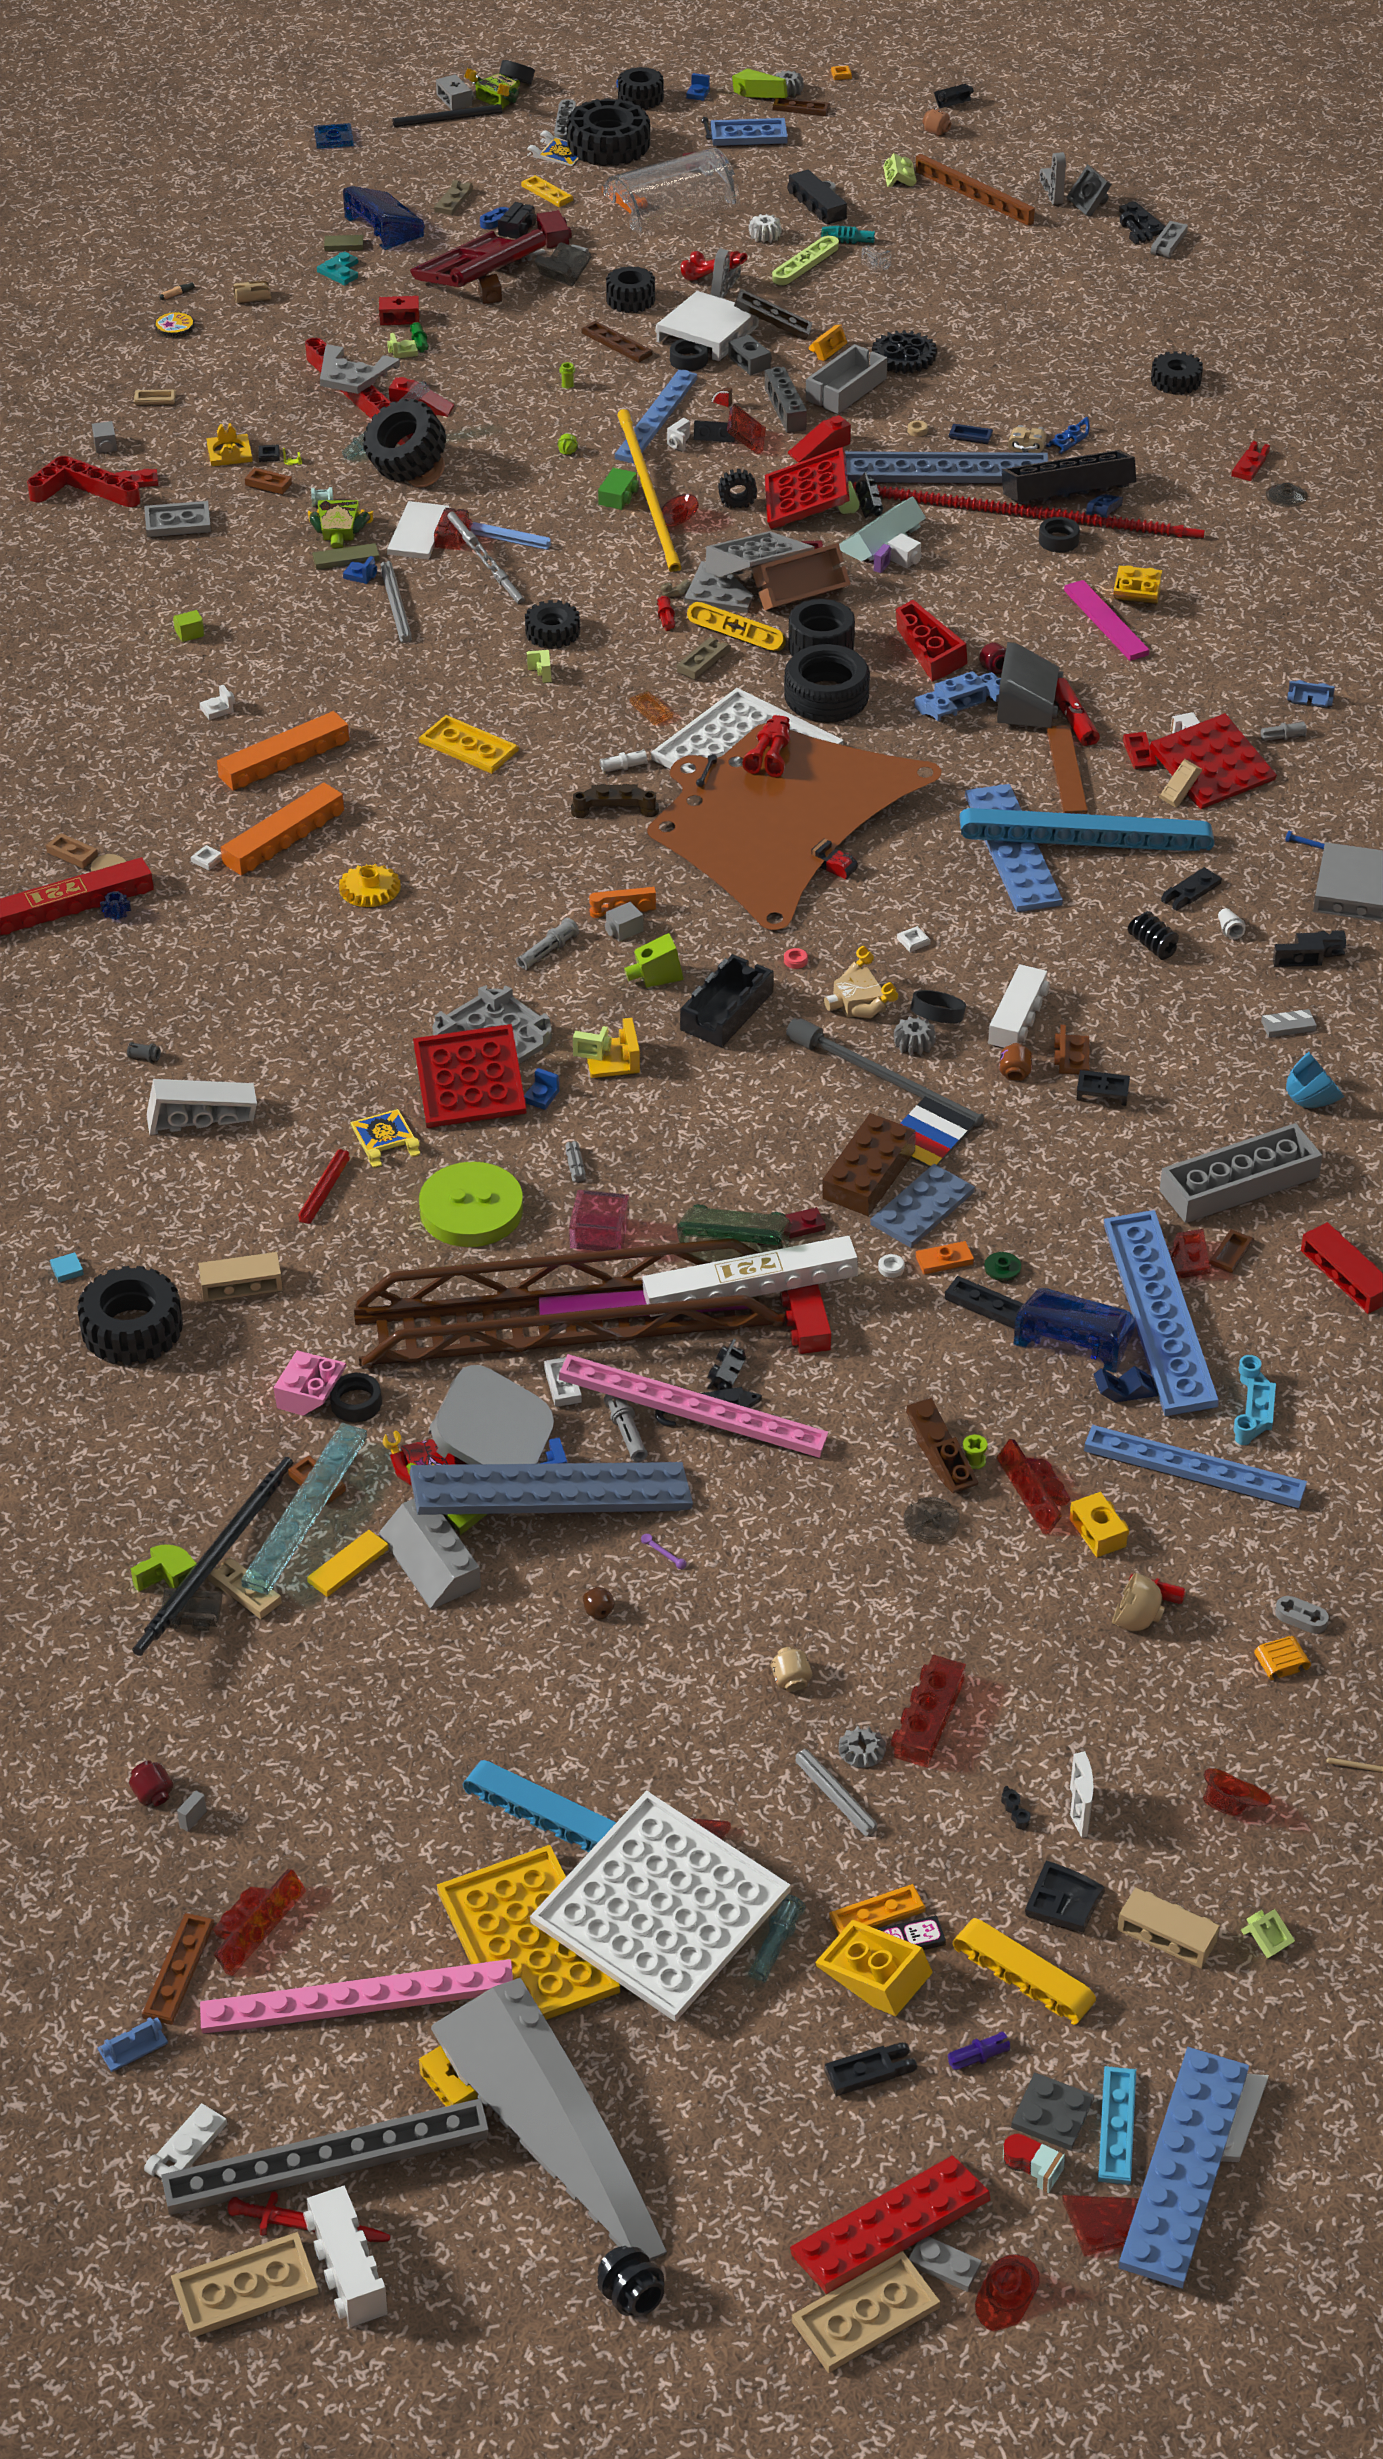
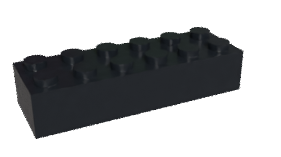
(1069, 476)

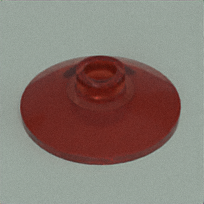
(679, 509)

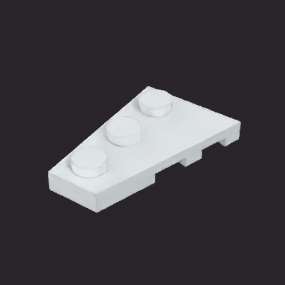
(1244, 2116)

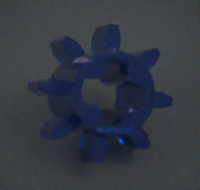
(115, 905)

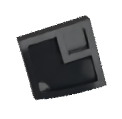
(1064, 1897)

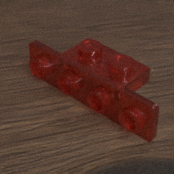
(1035, 1485)
(254, 1918)

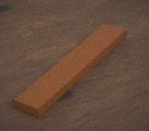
(1066, 769)

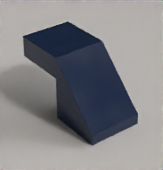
(1130, 1386)

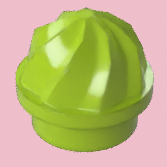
(567, 444)

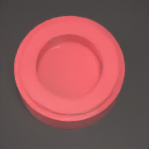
(795, 958)

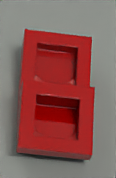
(1138, 750)

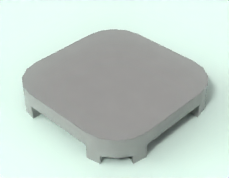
(499, 1008)
(491, 1420)

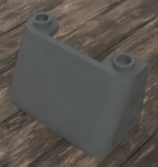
(1027, 688)

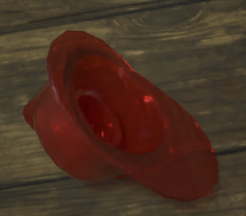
(1232, 1794)
(1006, 2292)

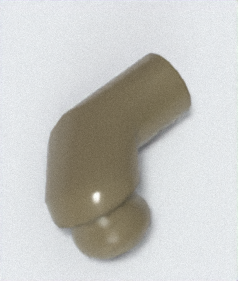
(677, 591)

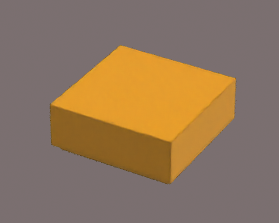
(841, 72)

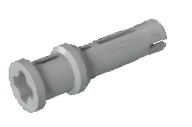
(555, 938)
(623, 1416)

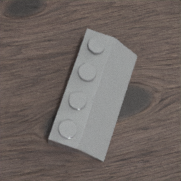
(431, 1555)

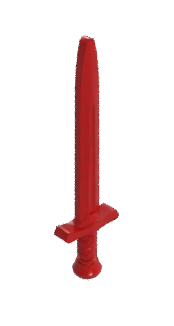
(287, 2217)

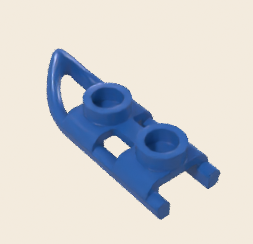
(1073, 431)

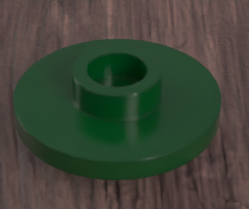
(1002, 1266)

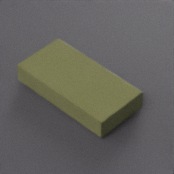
(343, 243)

